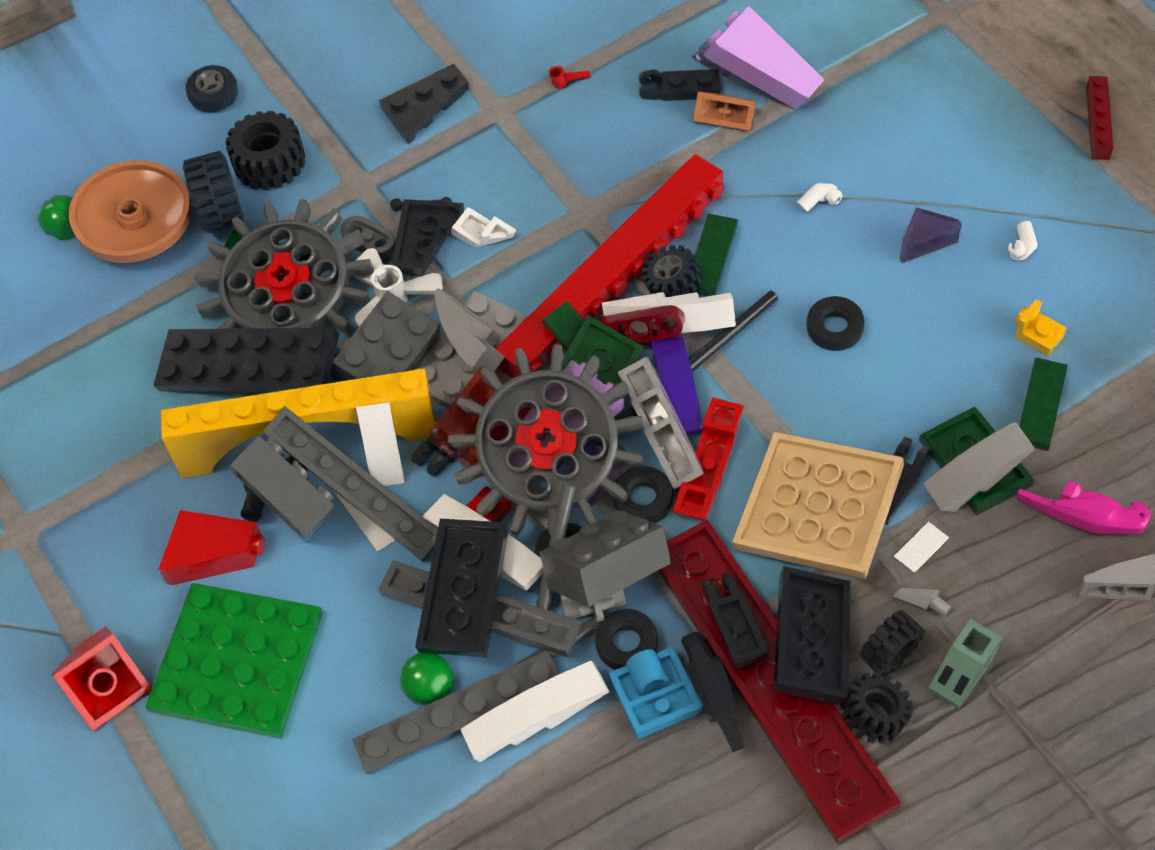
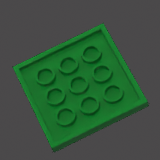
(235, 660)

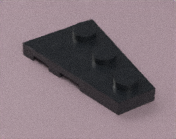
(421, 101)
(422, 233)

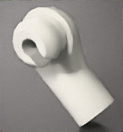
(819, 193)
(1026, 244)

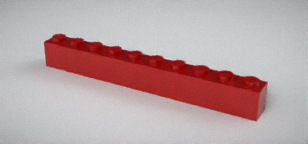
(618, 259)

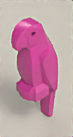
(1091, 511)

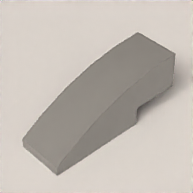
(466, 332)
(979, 467)

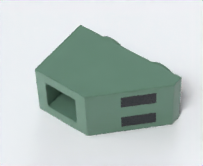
(965, 663)

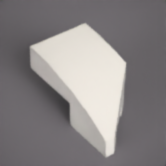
(480, 231)

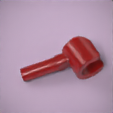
(560, 78)

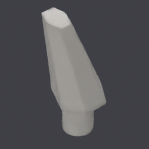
(924, 599)

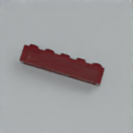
(1099, 118)

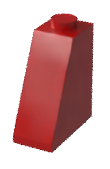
(209, 547)

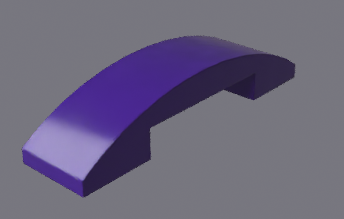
(678, 381)

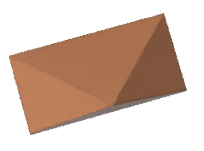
(724, 110)

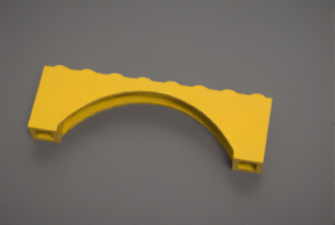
(207, 431)

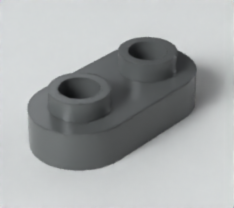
(373, 235)

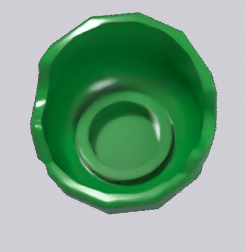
(54, 217)
(426, 678)

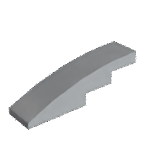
(661, 423)
(1122, 580)

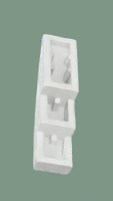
(699, 313)
(519, 563)
(534, 709)

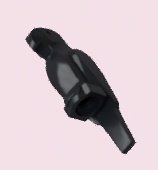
(712, 687)

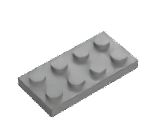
(443, 365)

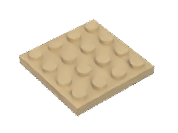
(819, 504)

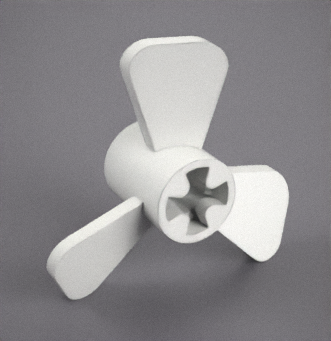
(390, 279)

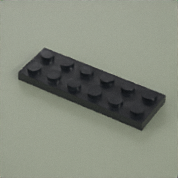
(246, 359)

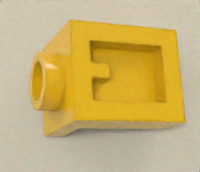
(1037, 329)

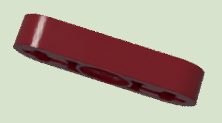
(647, 316)

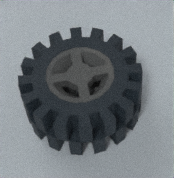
(672, 272)

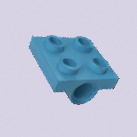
(654, 691)

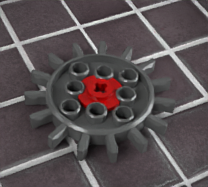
(283, 276)
(530, 390)

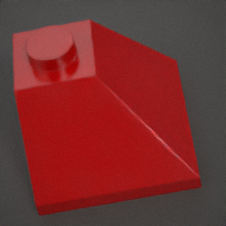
(100, 678)

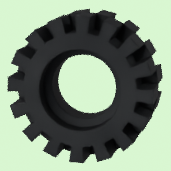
(892, 643)
(888, 697)

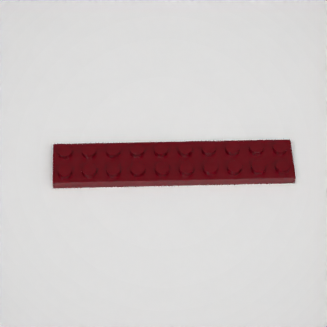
(804, 731)

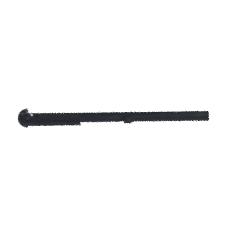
(721, 339)

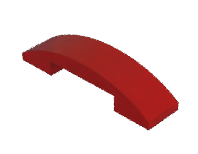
(713, 453)

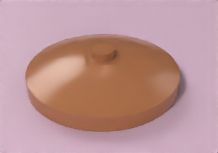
(130, 211)

